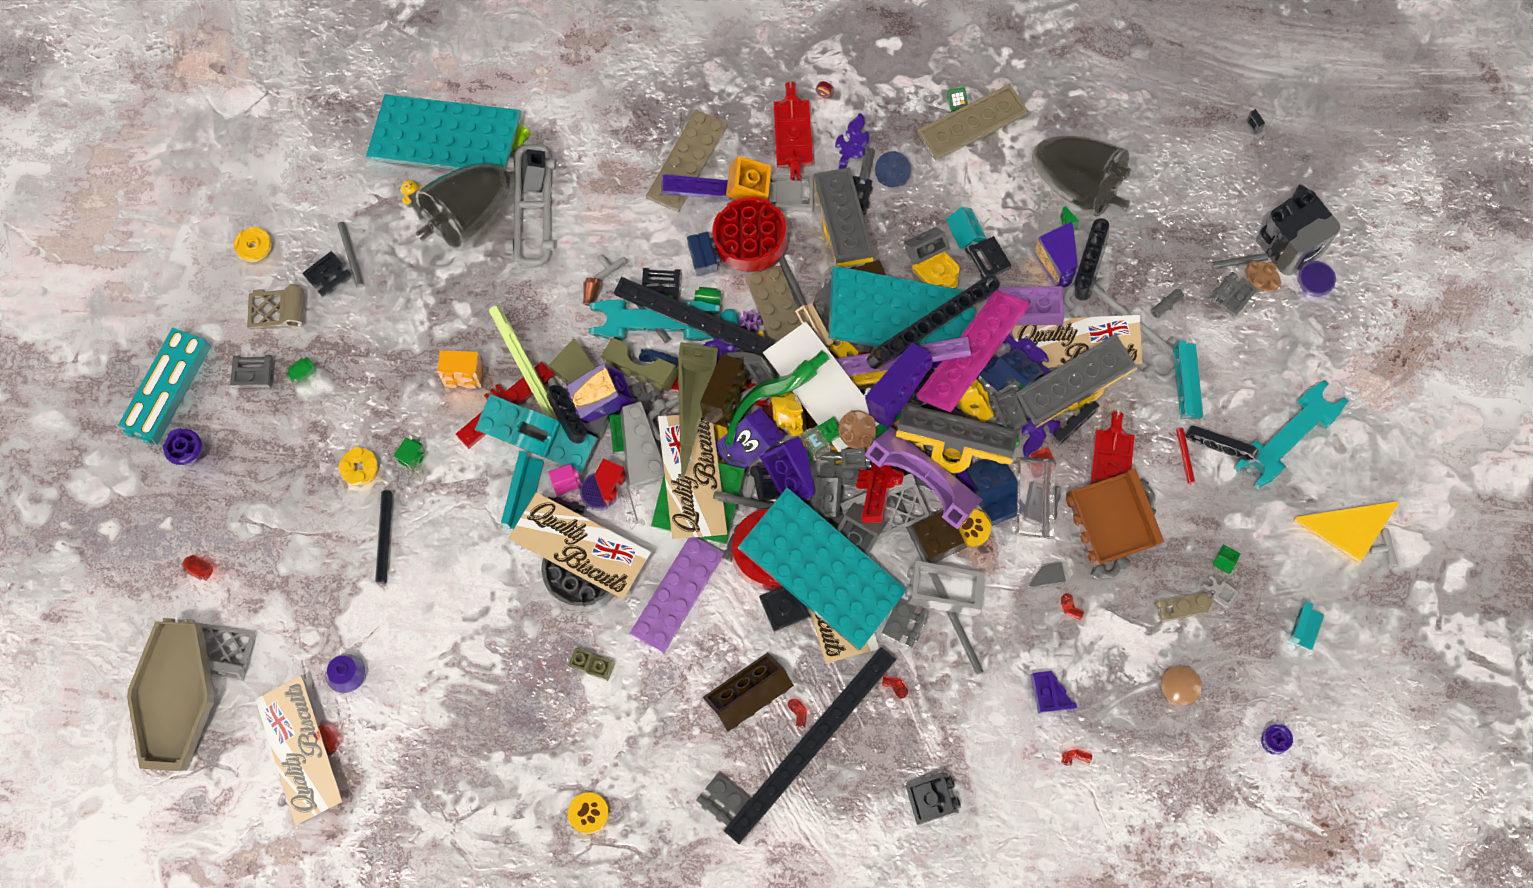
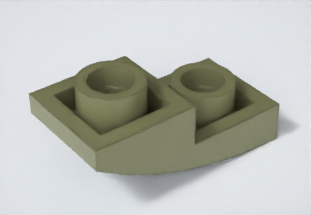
(591, 664)

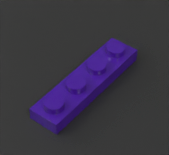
(694, 187)

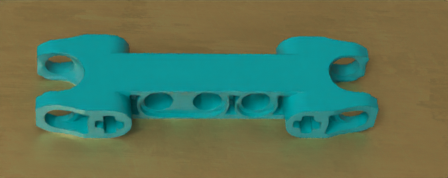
(622, 319)
(1314, 411)

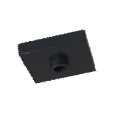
(783, 609)

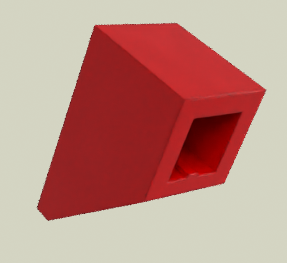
(608, 478)

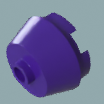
(182, 447)
(345, 673)

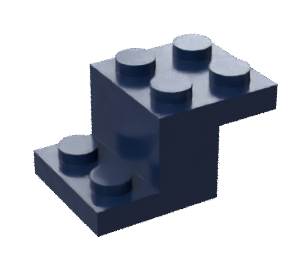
(1011, 367)
(996, 487)

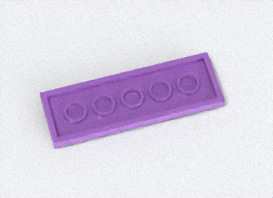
(677, 594)

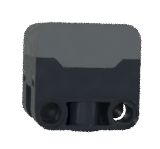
(1298, 232)

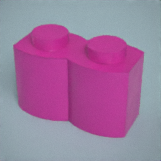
(564, 479)

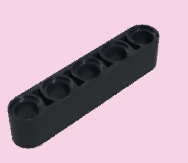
(1091, 259)

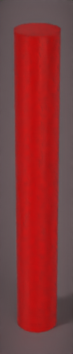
(1185, 456)

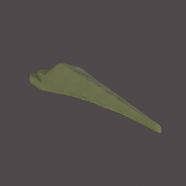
(694, 371)

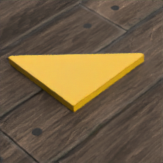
(1349, 529)

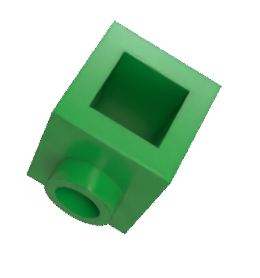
(409, 453)

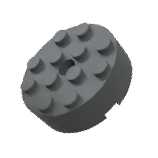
(572, 590)

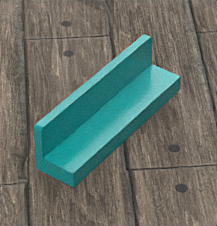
(1187, 380)
(522, 489)

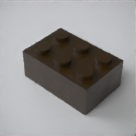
(723, 390)

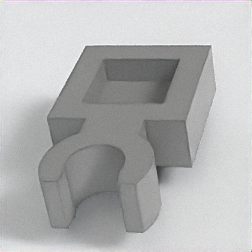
(1223, 593)

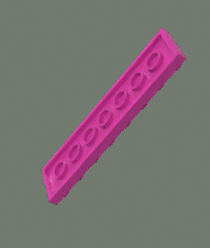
(985, 336)

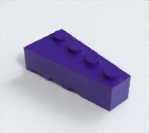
(898, 384)

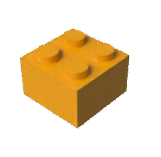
(748, 179)
(460, 369)

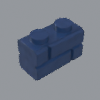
(702, 253)

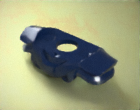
(651, 355)

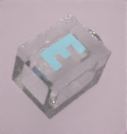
(815, 443)

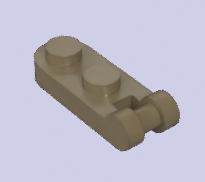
(1183, 606)

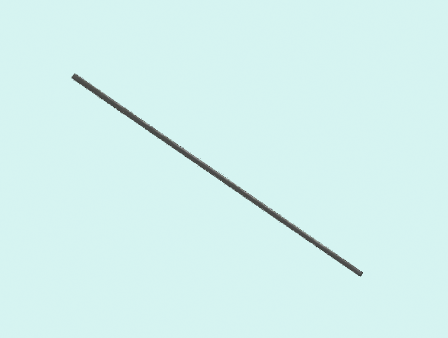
(952, 615)

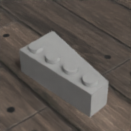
(641, 453)

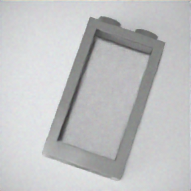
(945, 588)

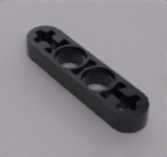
(574, 430)
(1222, 443)

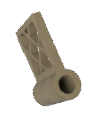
(290, 307)

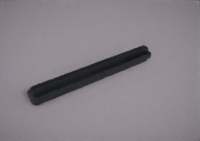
(383, 537)

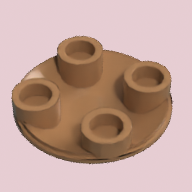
(1263, 276)
(857, 429)
(1181, 685)

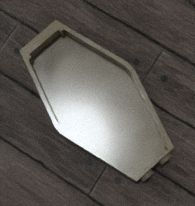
(170, 695)

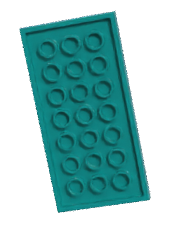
(442, 133)
(876, 307)
(822, 569)

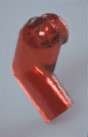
(1069, 608)
(799, 710)
(1068, 756)

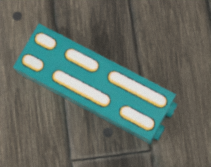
(164, 386)

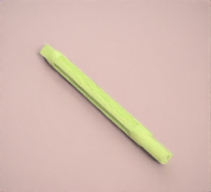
(522, 361)

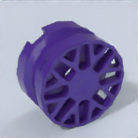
(1277, 739)

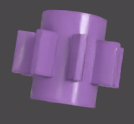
(750, 316)

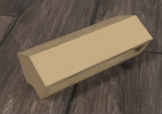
(808, 314)

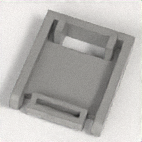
(788, 194)

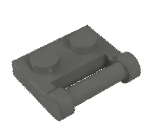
(251, 376)

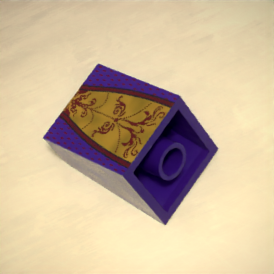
(1058, 254)
(600, 393)

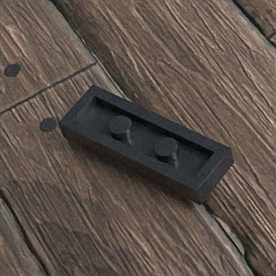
(1074, 423)

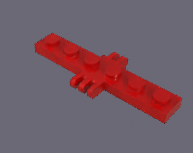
(515, 394)
(877, 483)

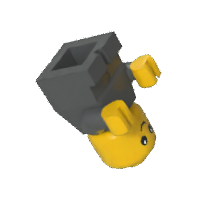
(409, 190)

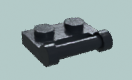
(993, 256)
(666, 287)
(765, 487)

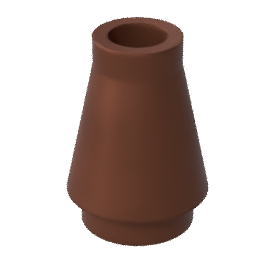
(590, 290)

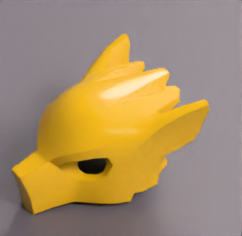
(978, 396)
(788, 413)

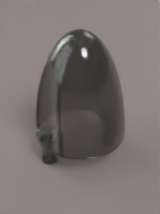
(1083, 171)
(463, 202)

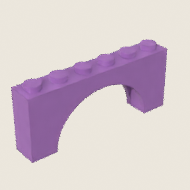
(955, 497)

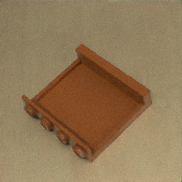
(1114, 518)

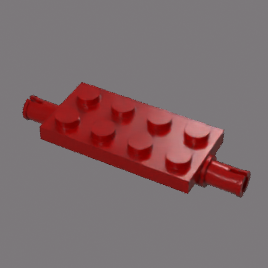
(793, 132)
(1112, 451)

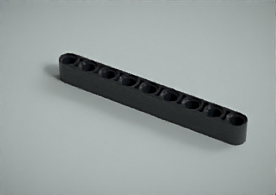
(927, 325)

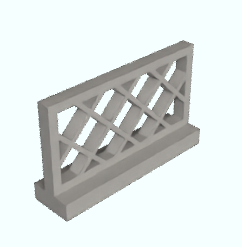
(908, 482)
(220, 667)

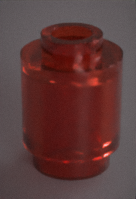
(197, 567)
(328, 738)

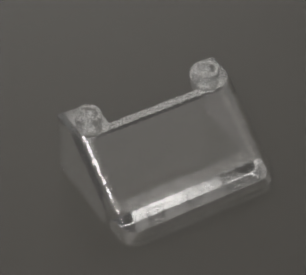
(1034, 497)

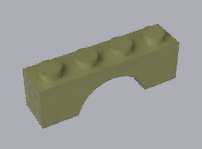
(659, 373)

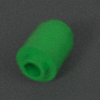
(708, 295)
(300, 370)

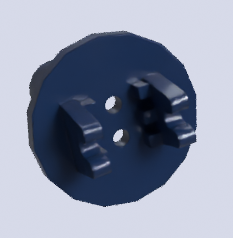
(884, 168)

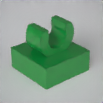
(830, 429)

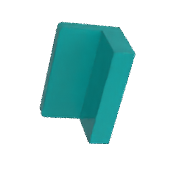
(965, 227)
(1306, 626)

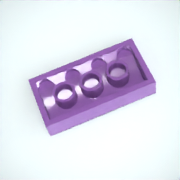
(1044, 304)

